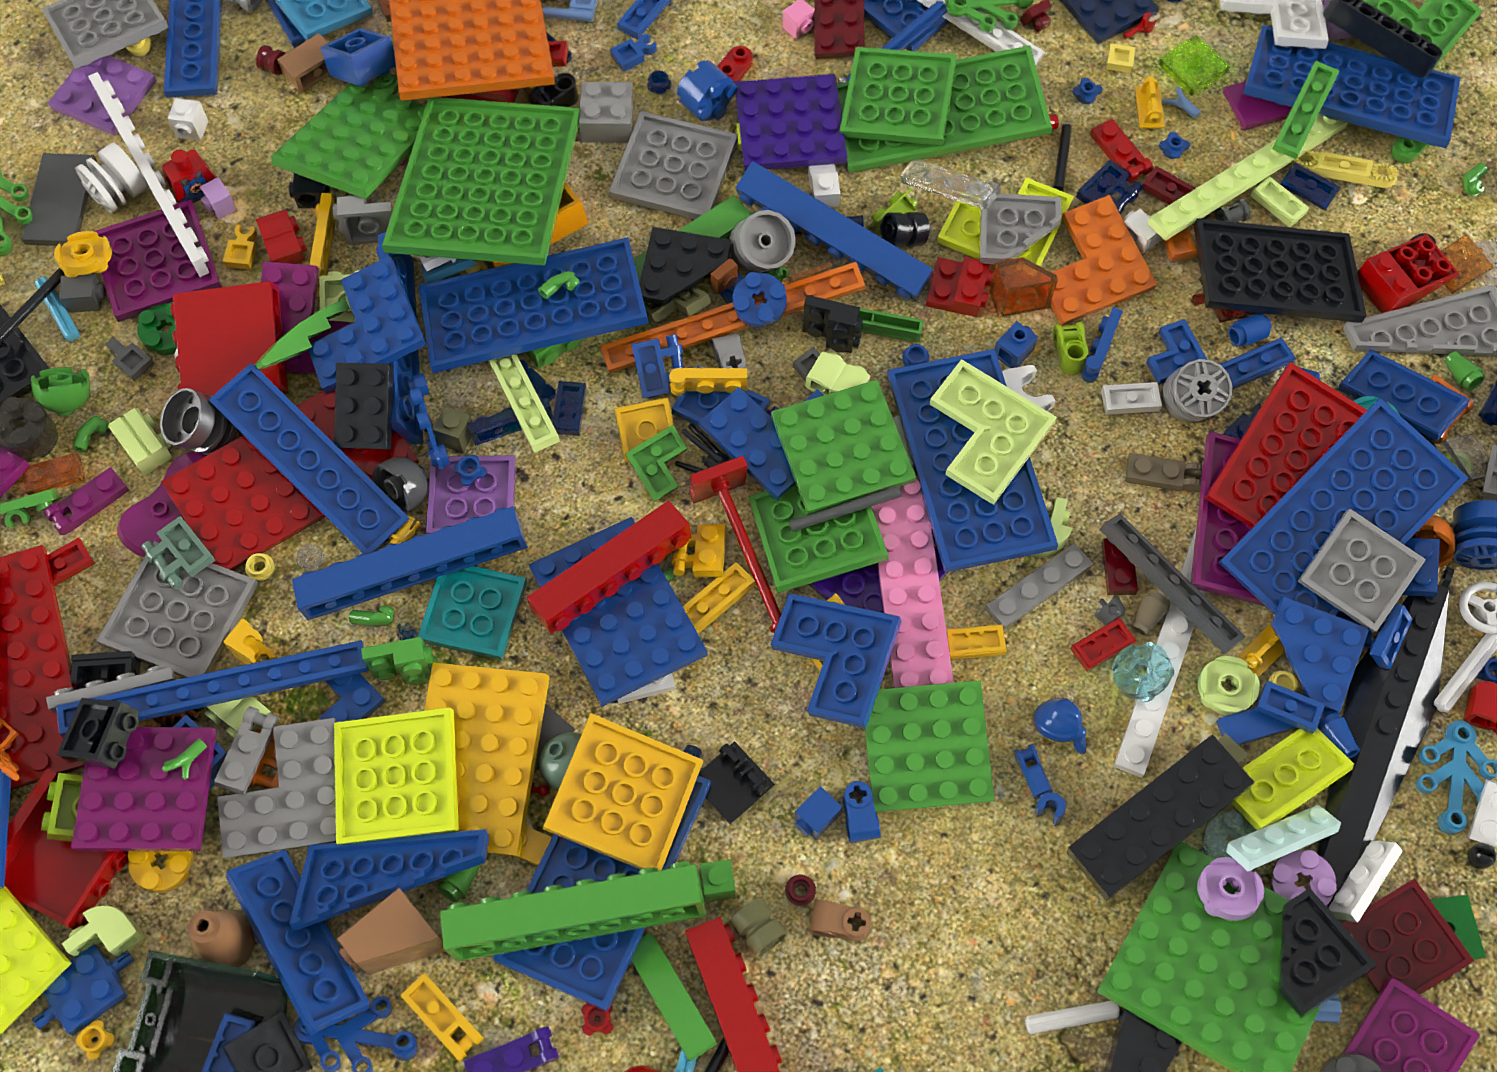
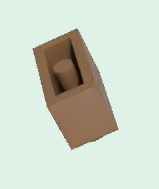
(305, 64)

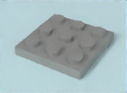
(1361, 570)

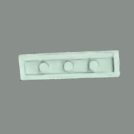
(1283, 837)

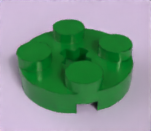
(149, 329)

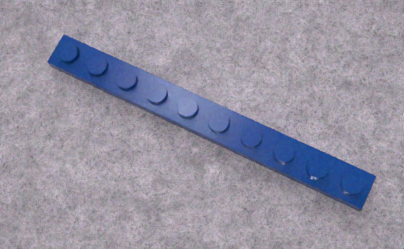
(233, 683)

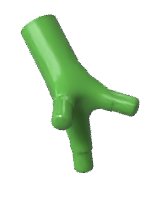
(185, 758)

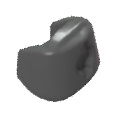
(1110, 611)

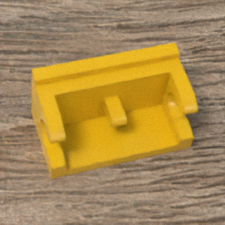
(247, 644)

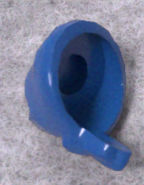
(1061, 722)

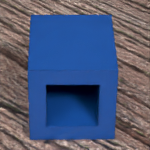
(817, 813)

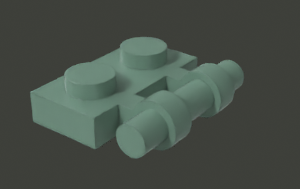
(184, 545)

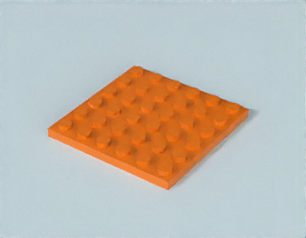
(469, 46)

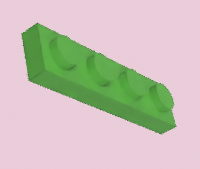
(1305, 110)

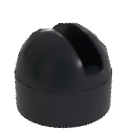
(1480, 860)

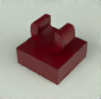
(1037, 15)

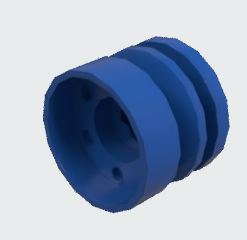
(1476, 534)

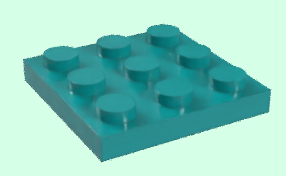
(473, 611)

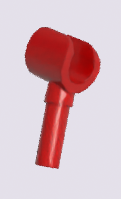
(1145, 26)

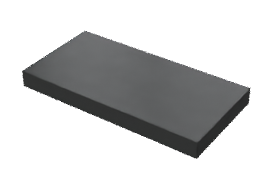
(57, 200)

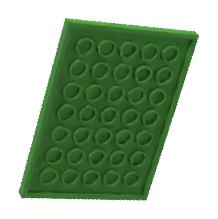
(483, 181)

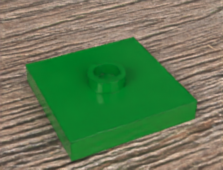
(1460, 918)

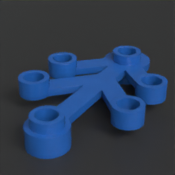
(437, 453)
(352, 1033)

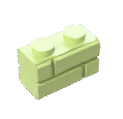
(140, 441)

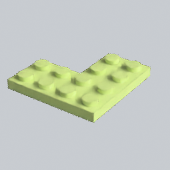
(1004, 429)

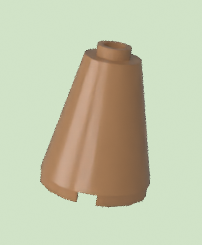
(221, 937)

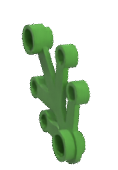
(987, 22)
(6, 247)

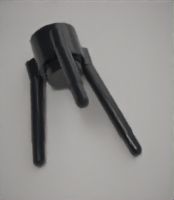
(715, 455)

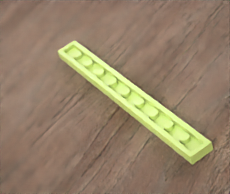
(1235, 181)

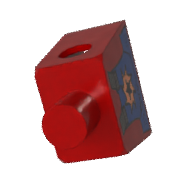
(186, 174)

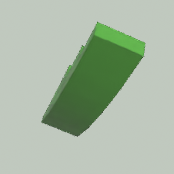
(296, 340)
(672, 998)

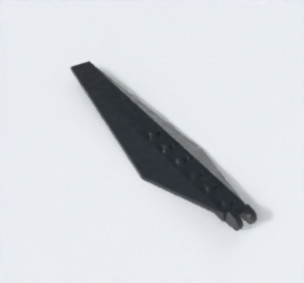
(1388, 720)

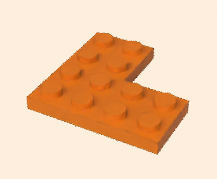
(1110, 264)

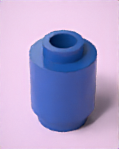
(1249, 330)

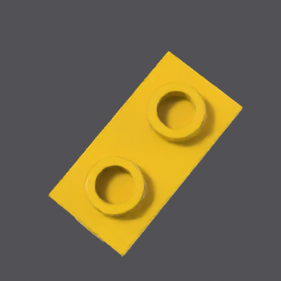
(1149, 105)
(1262, 651)

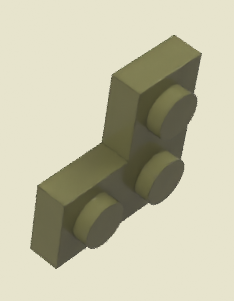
(688, 302)

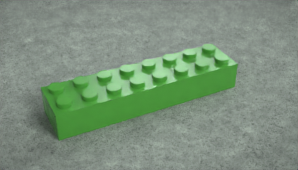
(572, 912)

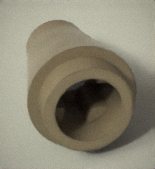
(1150, 612)

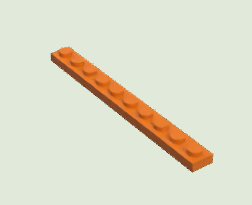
(724, 320)

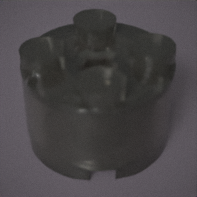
(26, 429)

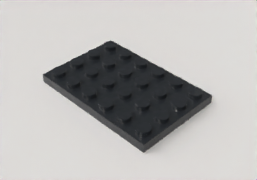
(1278, 270)

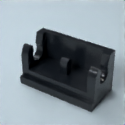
(102, 667)

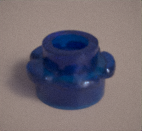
(658, 82)

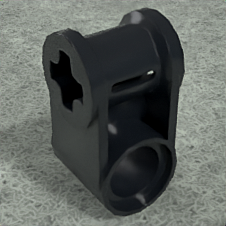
(561, 94)

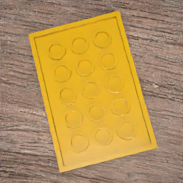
(495, 745)

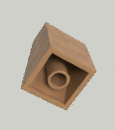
(389, 936)

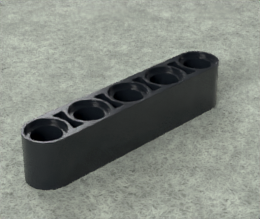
(1384, 35)

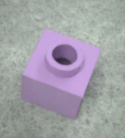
(217, 198)

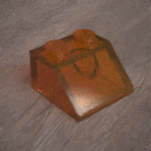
(1021, 287)

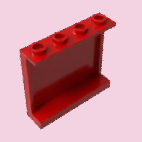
(224, 332)
(48, 871)

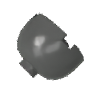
(402, 482)

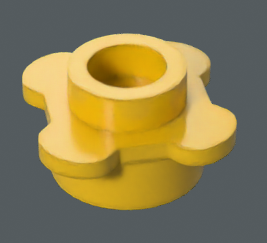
(85, 1039)

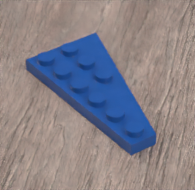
(365, 872)

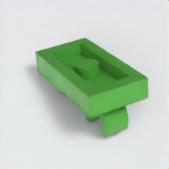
(39, 500)

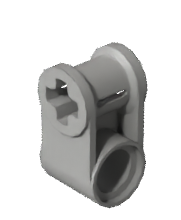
(729, 351)

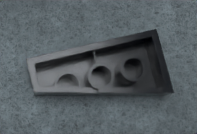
(1140, 1046)

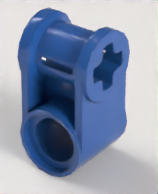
(861, 817)

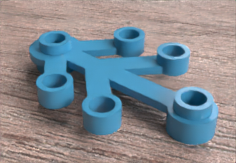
(1458, 772)

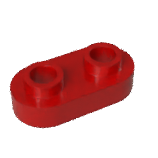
(737, 62)

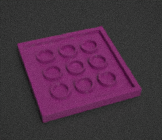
(151, 262)
(142, 805)

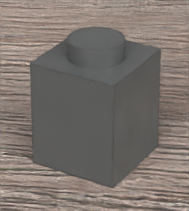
(81, 293)

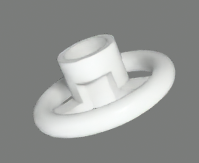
(1480, 618)

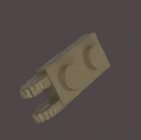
(1162, 473)

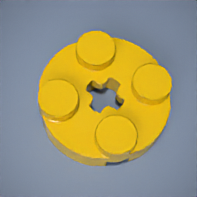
(74, 263)
(153, 877)

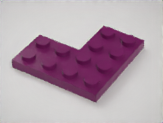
(297, 301)

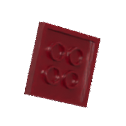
(1408, 940)

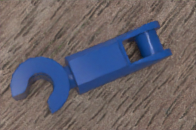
(1040, 784)

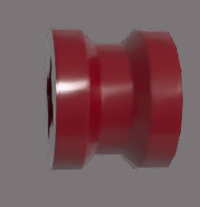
(267, 59)

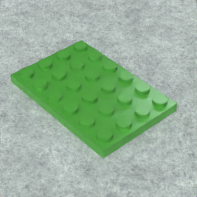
(353, 140)

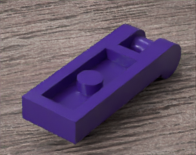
(515, 1055)

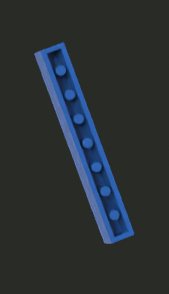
(835, 232)
(409, 563)

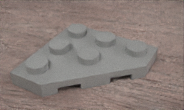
(1015, 225)

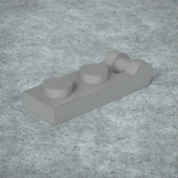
(246, 751)

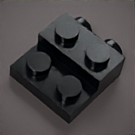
(834, 321)
(99, 732)

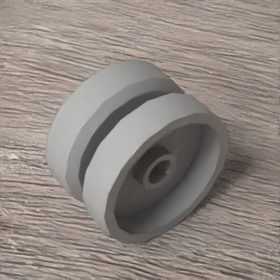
(777, 241)

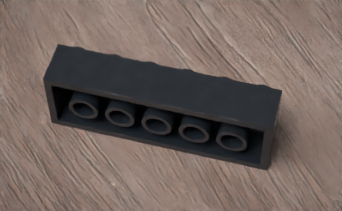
(1159, 817)

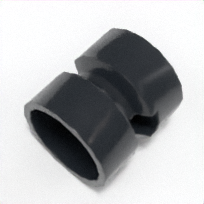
(905, 229)

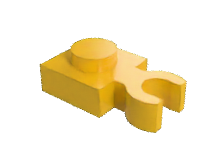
(241, 252)

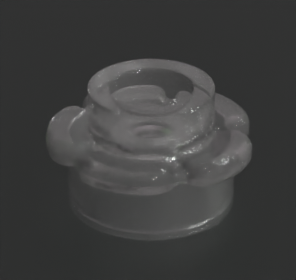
(310, 551)

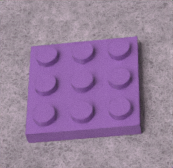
(81, 102)
(455, 503)

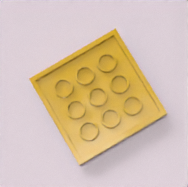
(623, 794)

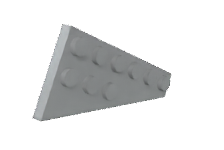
(1439, 326)

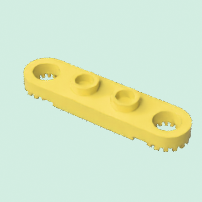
(1349, 169)

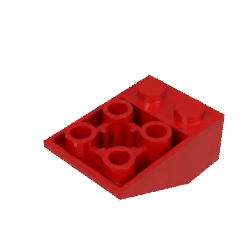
(1405, 274)

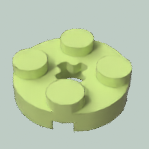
(1216, 696)

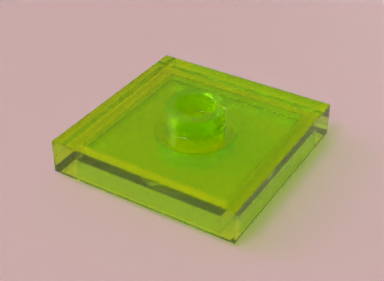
(1193, 65)

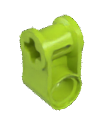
(1070, 343)

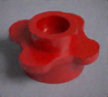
(590, 1025)

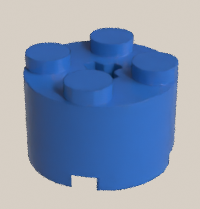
(706, 91)

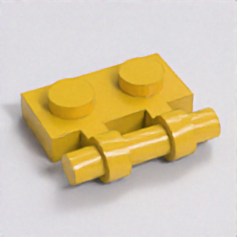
(708, 554)

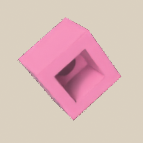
(798, 18)

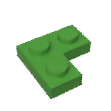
(650, 459)

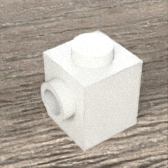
(188, 119)

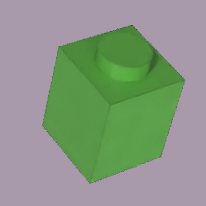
(717, 880)

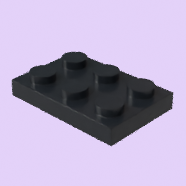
(363, 405)

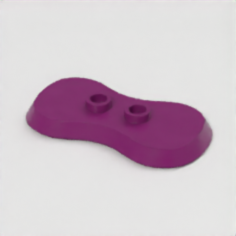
(154, 512)

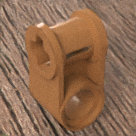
(832, 921)

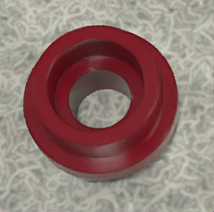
(804, 881)

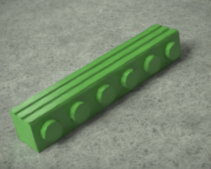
(891, 325)

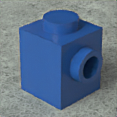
(1015, 345)

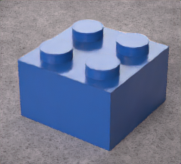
(359, 56)

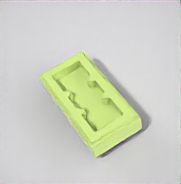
(1279, 201)

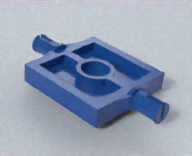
(84, 990)

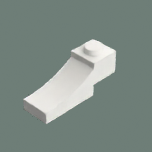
(824, 184)

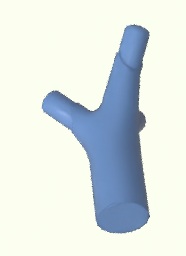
(1183, 103)

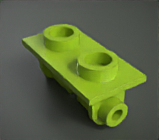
(899, 203)

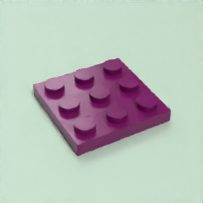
(1411, 1033)

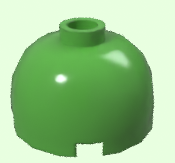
(61, 389)

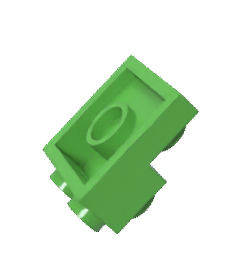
(404, 657)

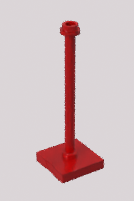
(718, 481)

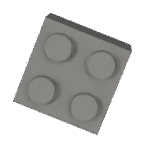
(606, 112)

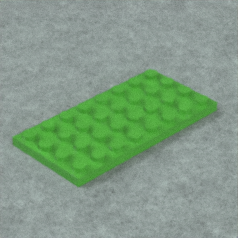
(991, 103)

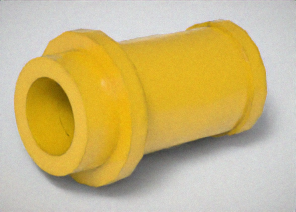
(405, 532)

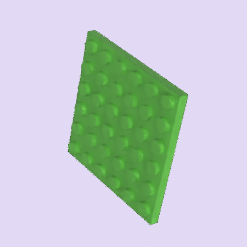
(1209, 975)

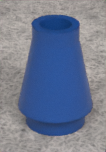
(1338, 732)

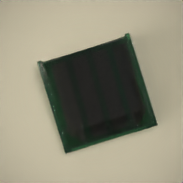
(185, 1009)

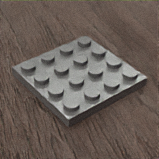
(102, 26)
(673, 166)
(179, 625)

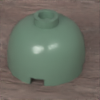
(556, 757)

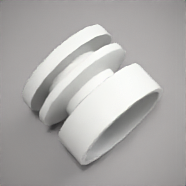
(111, 177)

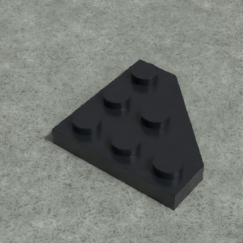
(679, 263)
(1316, 954)

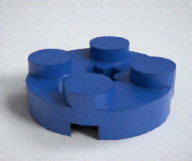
(755, 285)

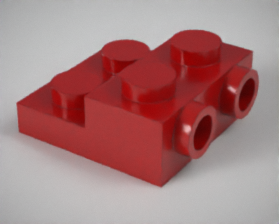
(959, 286)

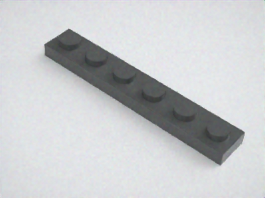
(1172, 583)

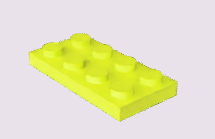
(1290, 776)

